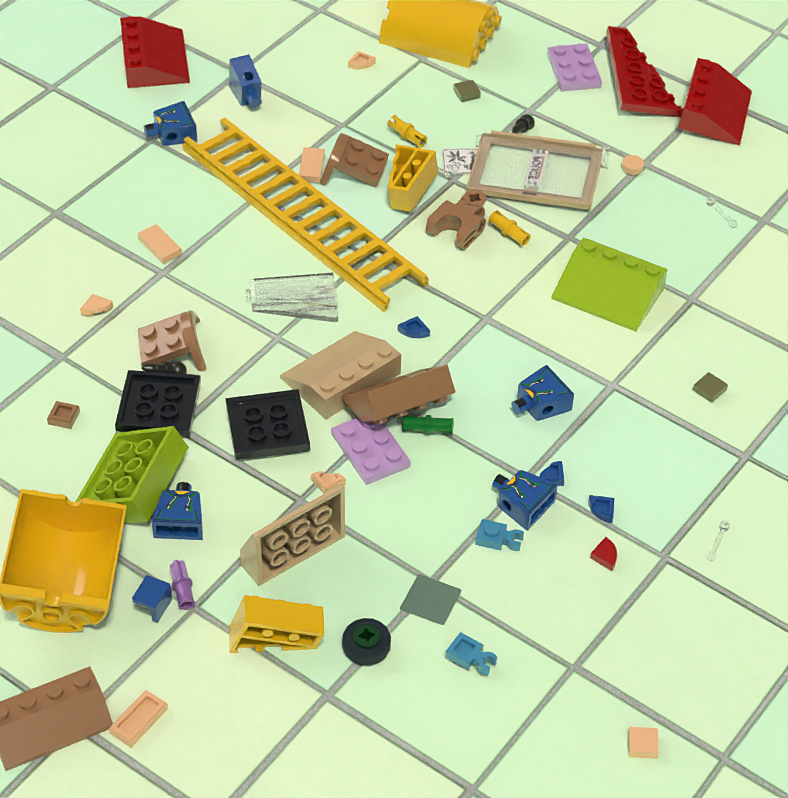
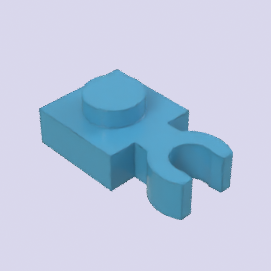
(495, 534)
(470, 652)

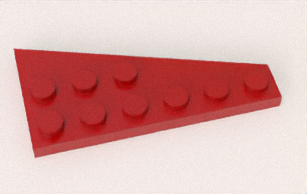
(636, 81)

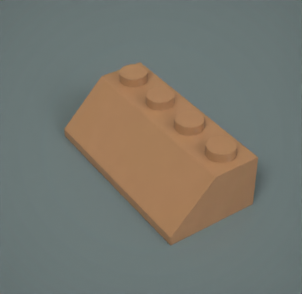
(400, 394)
(51, 718)

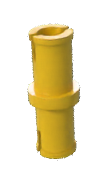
(407, 131)
(509, 228)

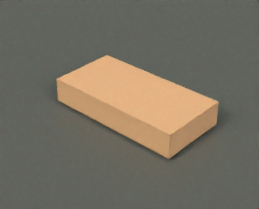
(312, 164)
(159, 243)
(138, 718)

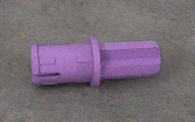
(182, 585)

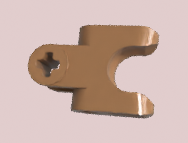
(464, 217)

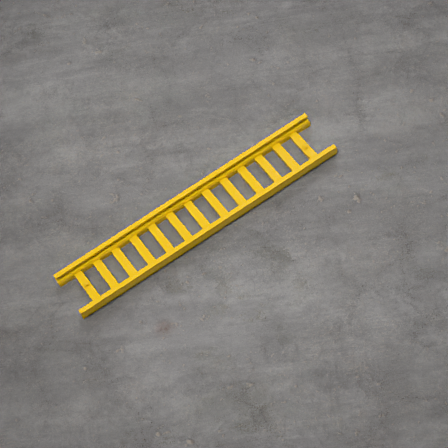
(297, 231)

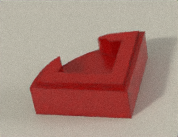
(605, 554)

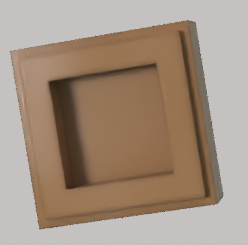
(63, 415)

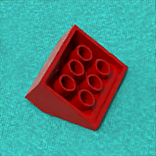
(153, 53)
(715, 103)

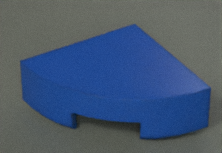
(414, 328)
(554, 473)
(602, 507)

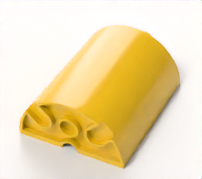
(440, 28)
(61, 561)

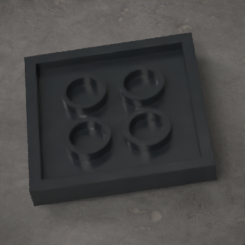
(158, 401)
(267, 424)

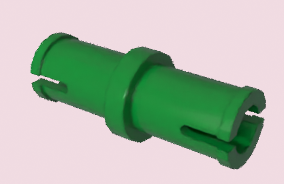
(428, 424)

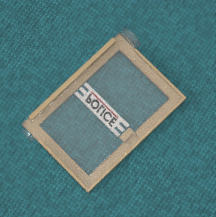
(537, 169)

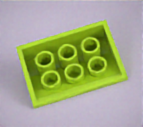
(610, 284)
(136, 470)

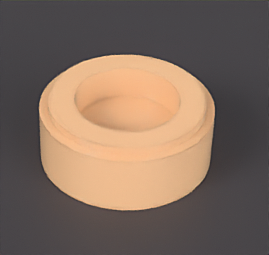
(632, 164)

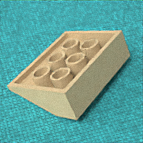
(341, 369)
(295, 537)

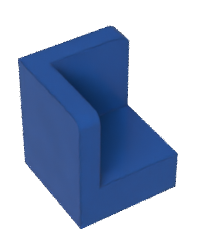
(153, 595)

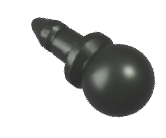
(523, 124)
(175, 367)

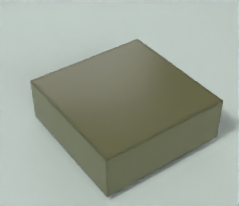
(467, 90)
(710, 387)

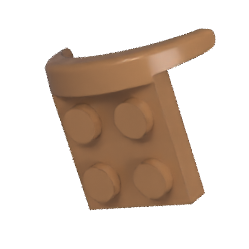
(355, 160)
(171, 339)

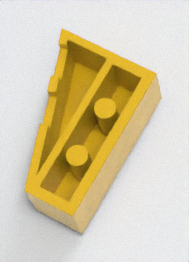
(411, 176)
(275, 623)

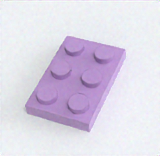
(574, 67)
(370, 449)

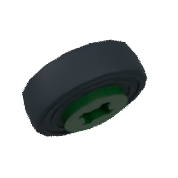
(356, 642)

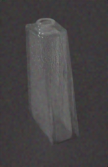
(295, 296)

